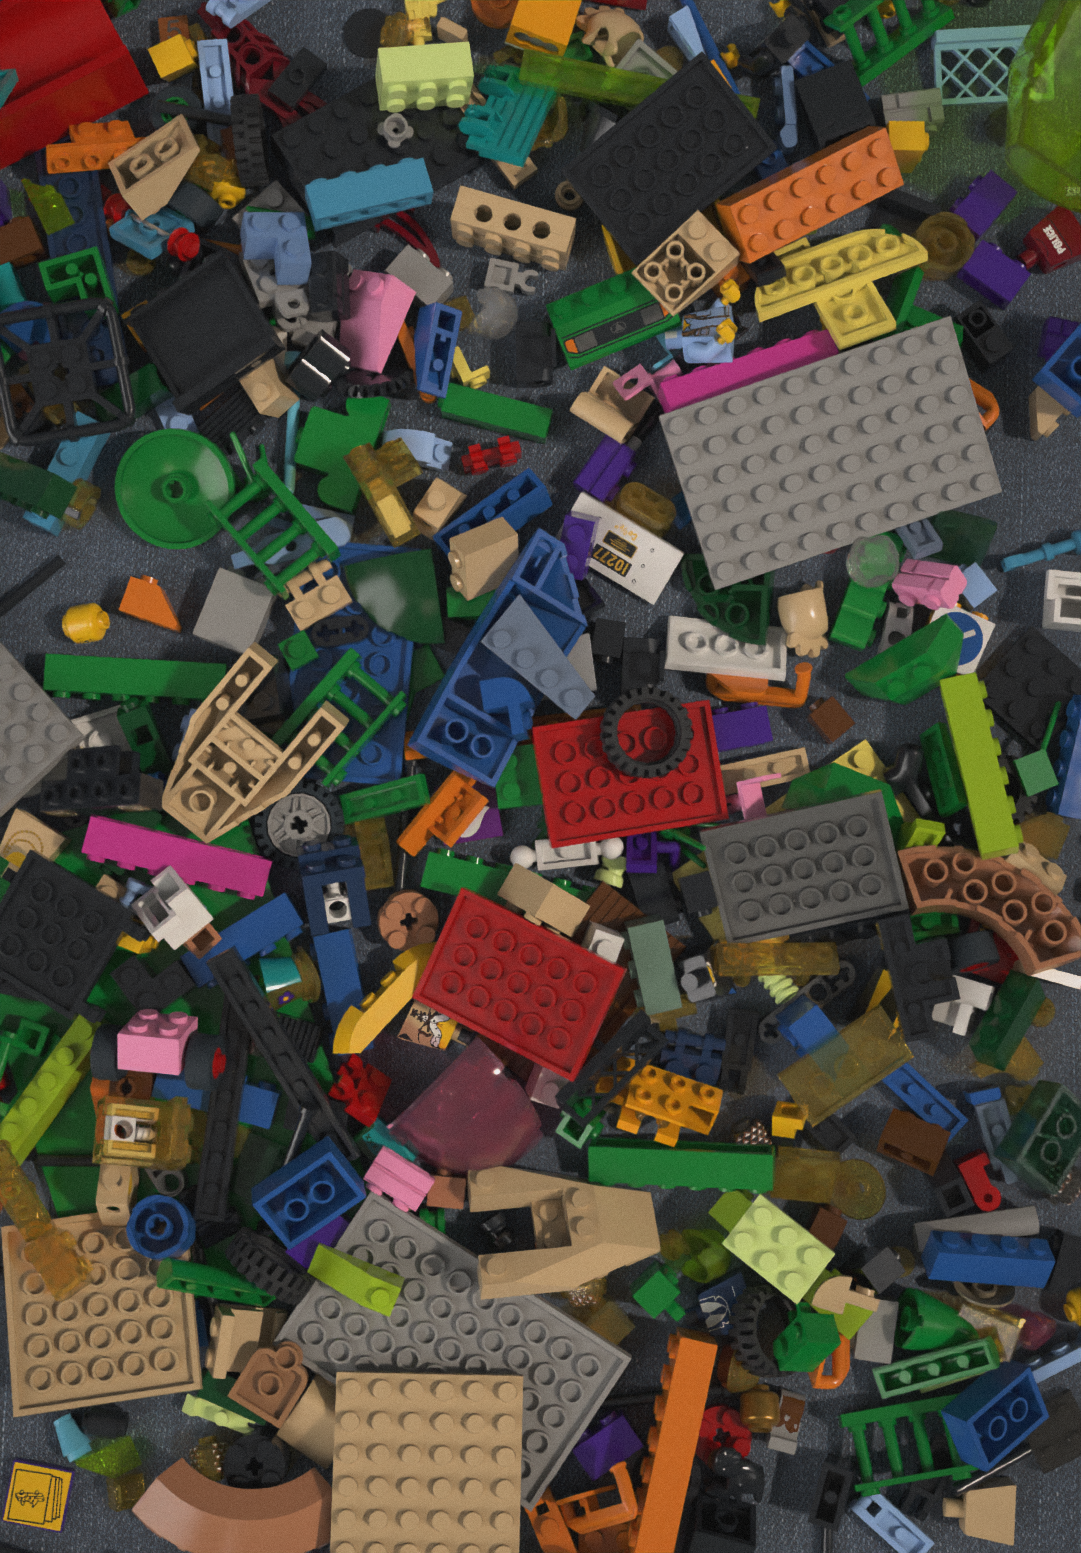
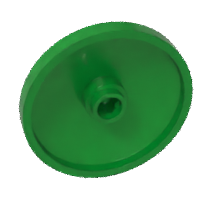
(166, 485)

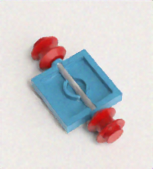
(155, 233)

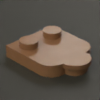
(272, 1382)

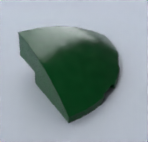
(400, 594)
(737, 609)

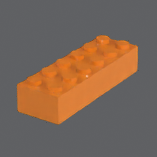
(810, 193)

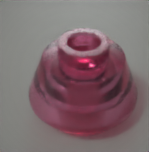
(1036, 1330)

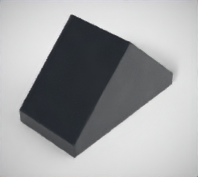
(589, 600)

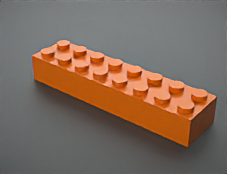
(672, 1442)

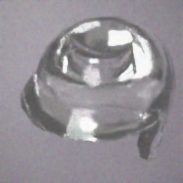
(496, 315)
(872, 561)

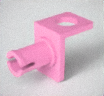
(645, 379)
(749, 797)

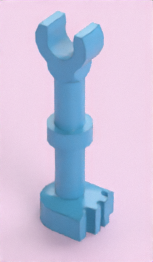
(1046, 552)

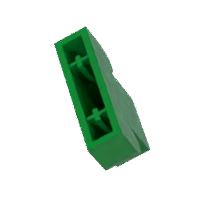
(332, 436)

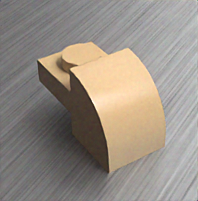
(836, 1292)

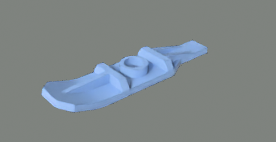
(334, 527)

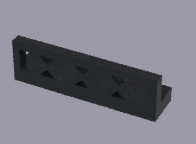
(603, 1061)

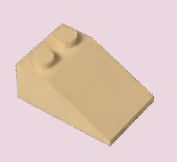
(155, 167)

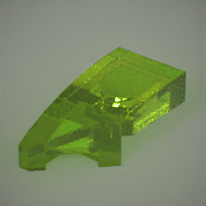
(49, 206)
(113, 1459)

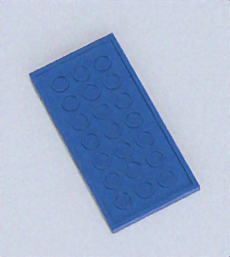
(384, 658)

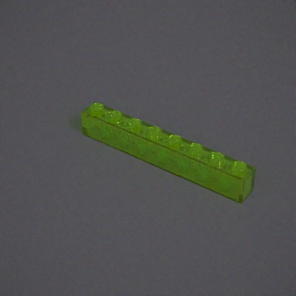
(595, 80)

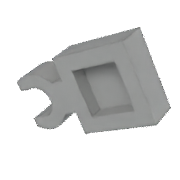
(506, 277)

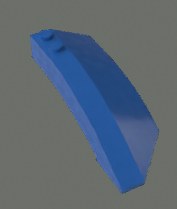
(454, 725)

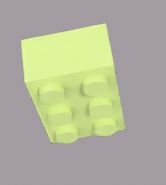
(424, 76)
(778, 1248)

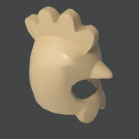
(609, 32)
(805, 620)

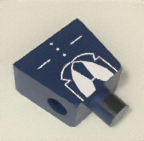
(716, 1303)

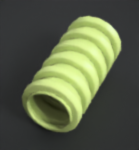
(779, 987)

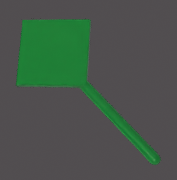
(424, 672)
(1035, 769)

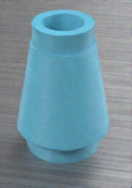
(72, 1438)

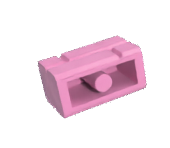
(929, 584)
(399, 1179)

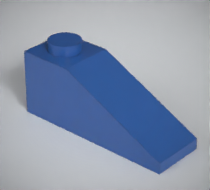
(435, 347)

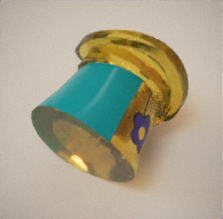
(289, 979)

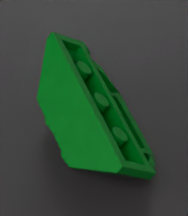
(912, 664)
(838, 782)

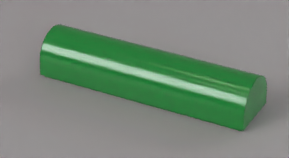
(210, 1282)
(937, 1367)

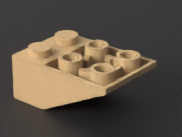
(687, 264)

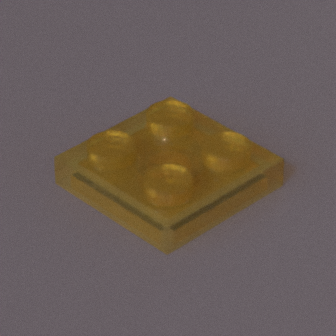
(805, 1174)

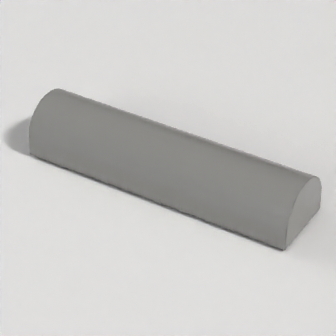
(1005, 1222)

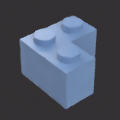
(280, 238)

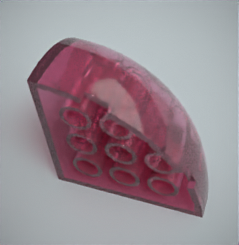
(469, 1116)

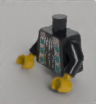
(776, 46)

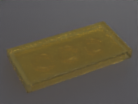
(845, 1065)

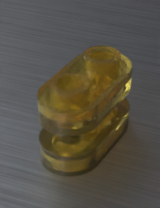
(646, 508)

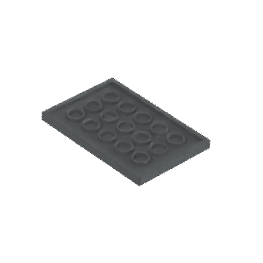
(804, 868)

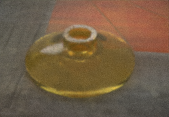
(848, 1195)

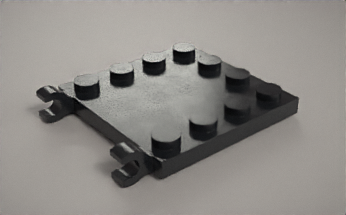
(60, 935)

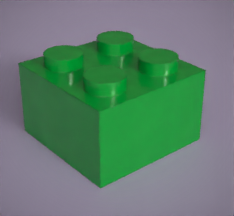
(519, 781)

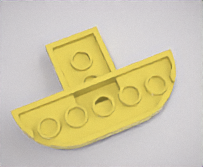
(840, 283)

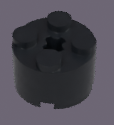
(268, 1449)

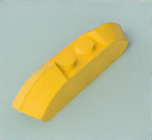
(363, 1025)

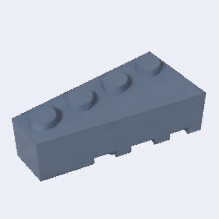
(533, 653)

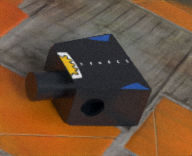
(700, 975)

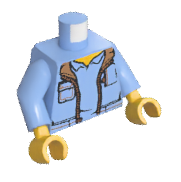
(709, 333)

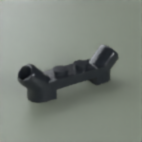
(905, 776)

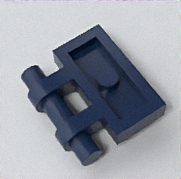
(691, 1063)

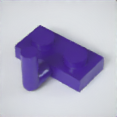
(643, 851)

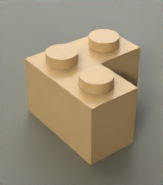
(542, 901)

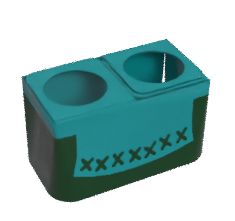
(374, 1137)

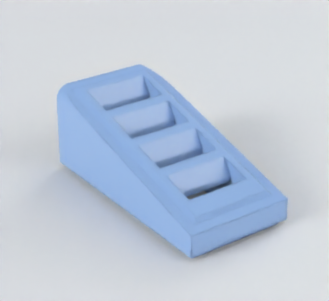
(684, 33)

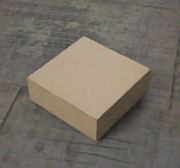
(451, 32)

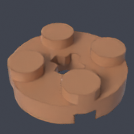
(394, 911)

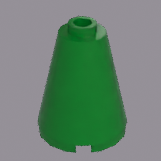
(929, 1323)

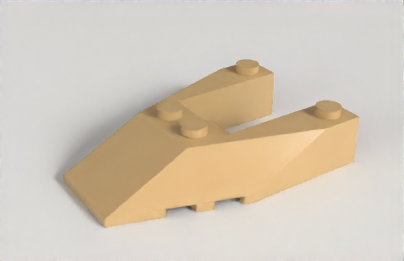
(231, 767)
(577, 1226)

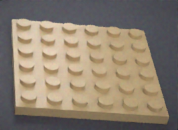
(106, 1341)
(426, 1462)

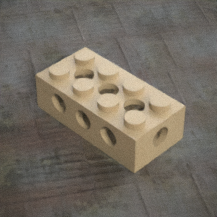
(512, 229)

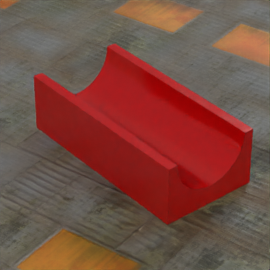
(66, 69)

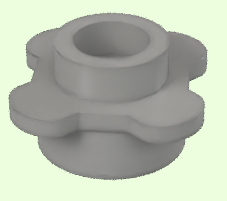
(399, 122)

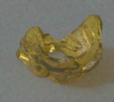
(554, 126)

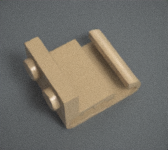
(608, 410)
(238, 1333)
(313, 1422)

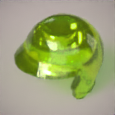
(708, 1255)

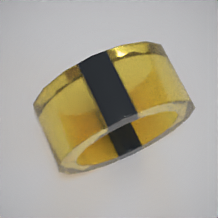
(82, 504)

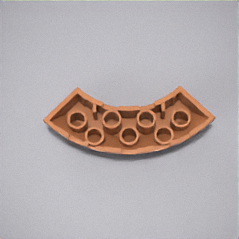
(997, 896)
(225, 1519)

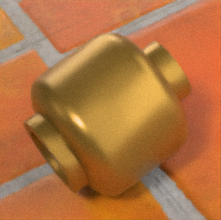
(759, 1409)

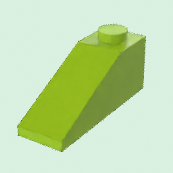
(356, 1279)

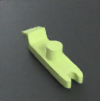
(222, 1417)

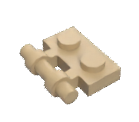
(318, 602)

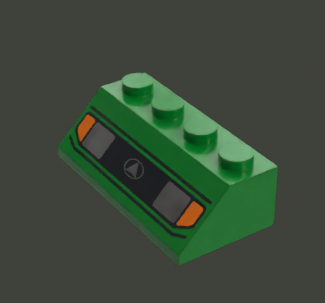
(607, 319)

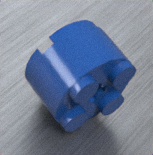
(145, 1221)

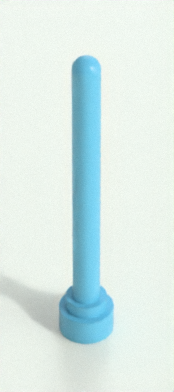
(291, 432)

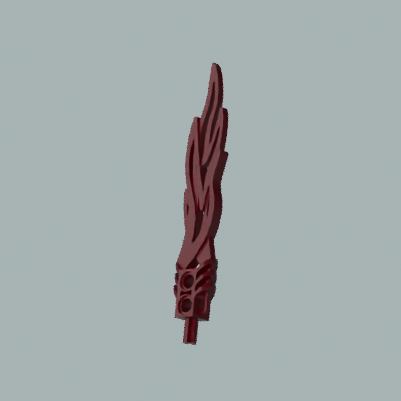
(260, 46)

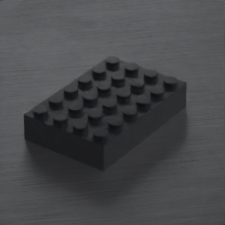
(346, 139)

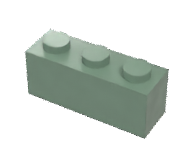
(651, 965)

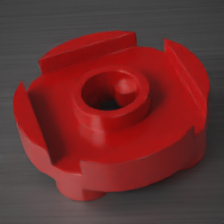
(725, 1417)

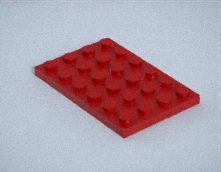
(594, 801)
(519, 983)

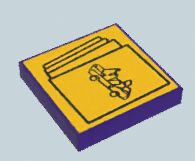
(38, 1495)

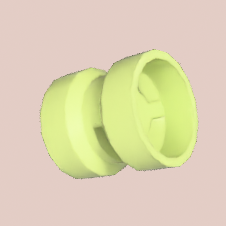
(612, 871)

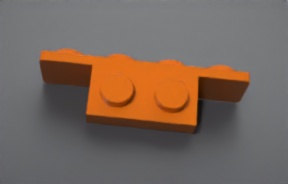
(91, 147)
(448, 815)

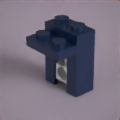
(328, 865)

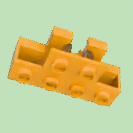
(667, 1098)

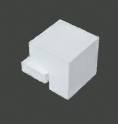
(1062, 601)
(171, 909)
(962, 1012)

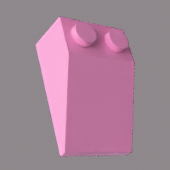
(376, 316)

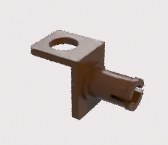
(134, 1085)

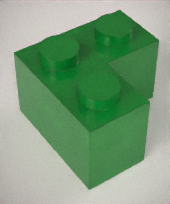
(77, 275)

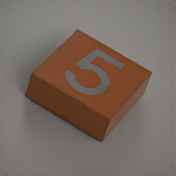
(173, 26)

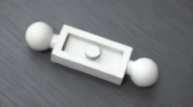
(566, 856)

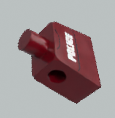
(1053, 242)

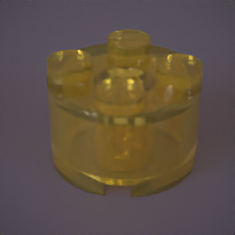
(955, 245)

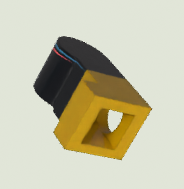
(786, 1123)

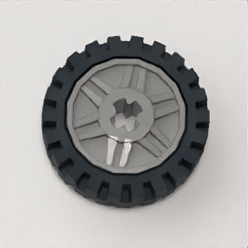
(309, 803)

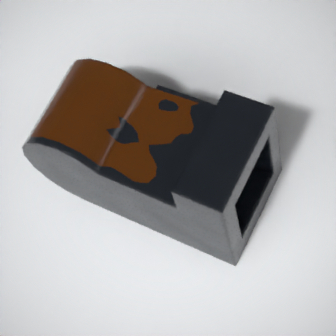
(23, 404)

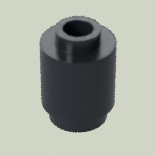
(105, 1422)

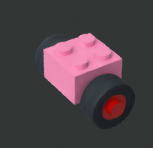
(159, 1045)

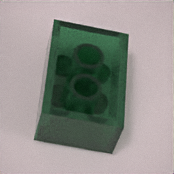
(1044, 1137)

